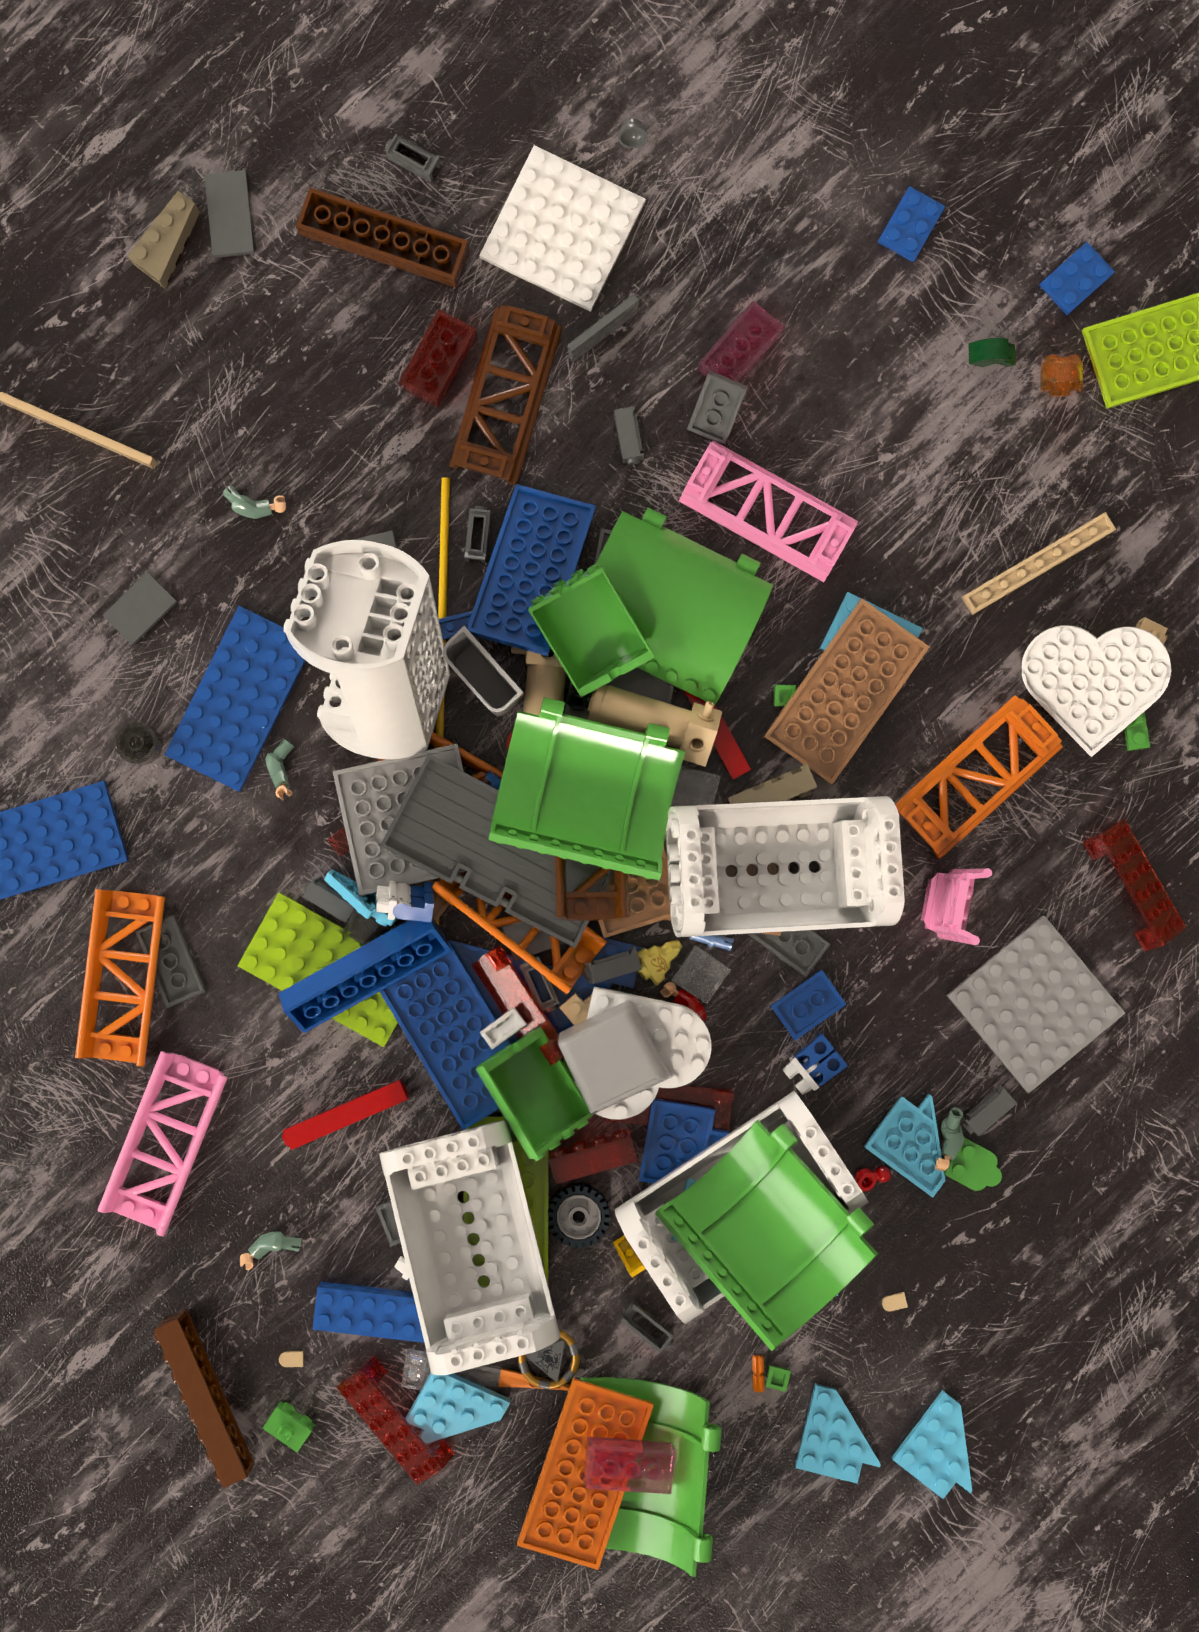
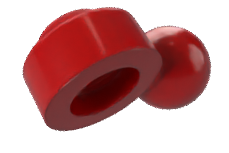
(867, 1179)

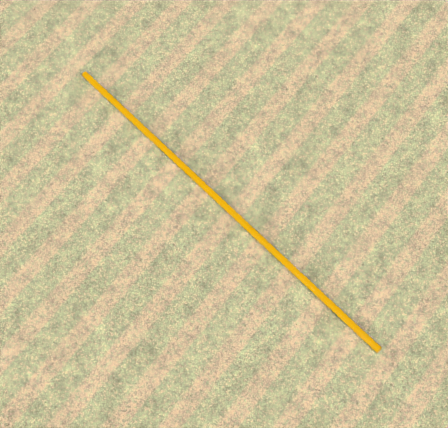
(443, 576)

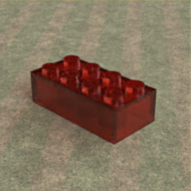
(438, 358)
(593, 1156)

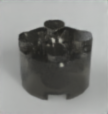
(128, 748)
(364, 929)

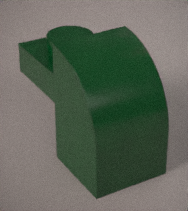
(992, 351)

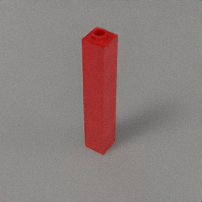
(345, 1114)

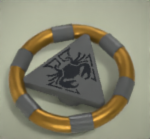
(549, 1361)

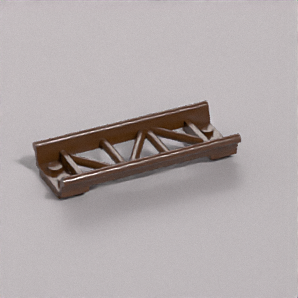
(514, 325)
(590, 905)

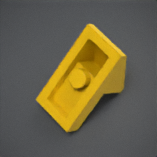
(628, 1256)

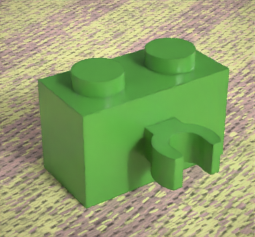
(289, 1426)

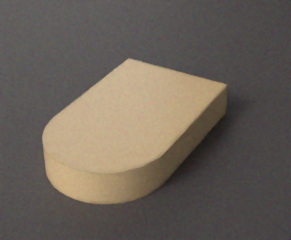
(894, 1302)
(292, 1359)

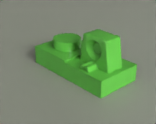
(1137, 734)

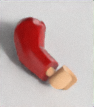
(684, 998)

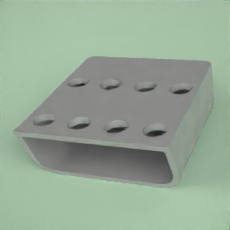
(482, 673)
(612, 1057)

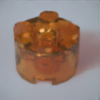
(1061, 375)

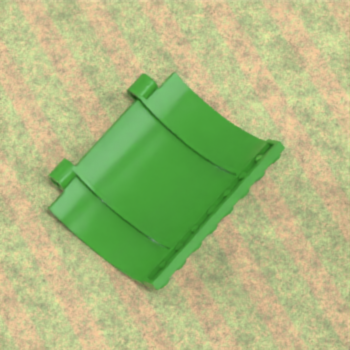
(685, 602)
(587, 791)
(770, 1233)
(669, 1523)

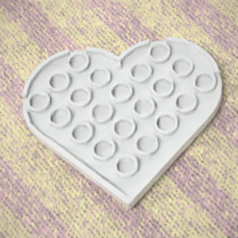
(1094, 682)
(676, 1033)

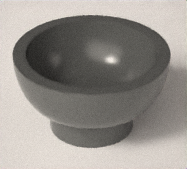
(633, 134)

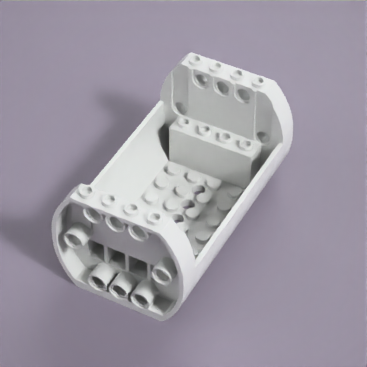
(389, 642)
(848, 837)
(668, 1263)
(457, 1316)

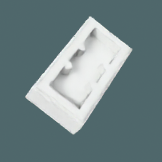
(503, 1028)

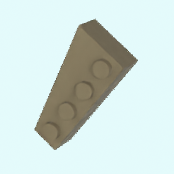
(165, 239)
(779, 789)

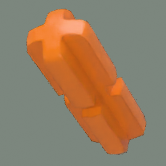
(758, 1370)

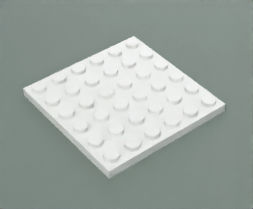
(562, 228)

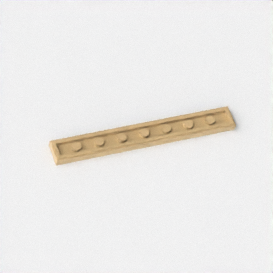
(78, 430)
(1038, 563)

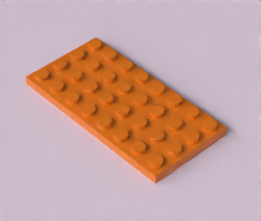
(563, 1514)

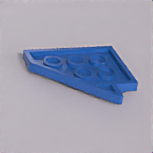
(676, 1135)

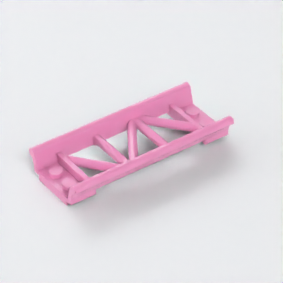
(703, 486)
(949, 901)
(130, 1202)

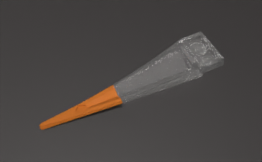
(417, 1371)

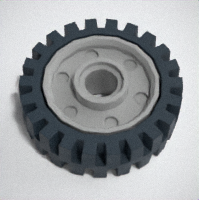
(578, 1232)

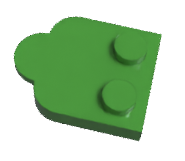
(974, 1167)

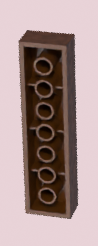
(382, 237)
(204, 1398)

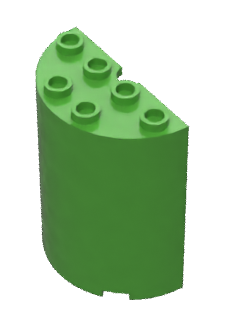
(590, 629)
(533, 1096)

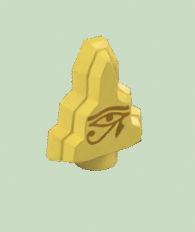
(657, 960)

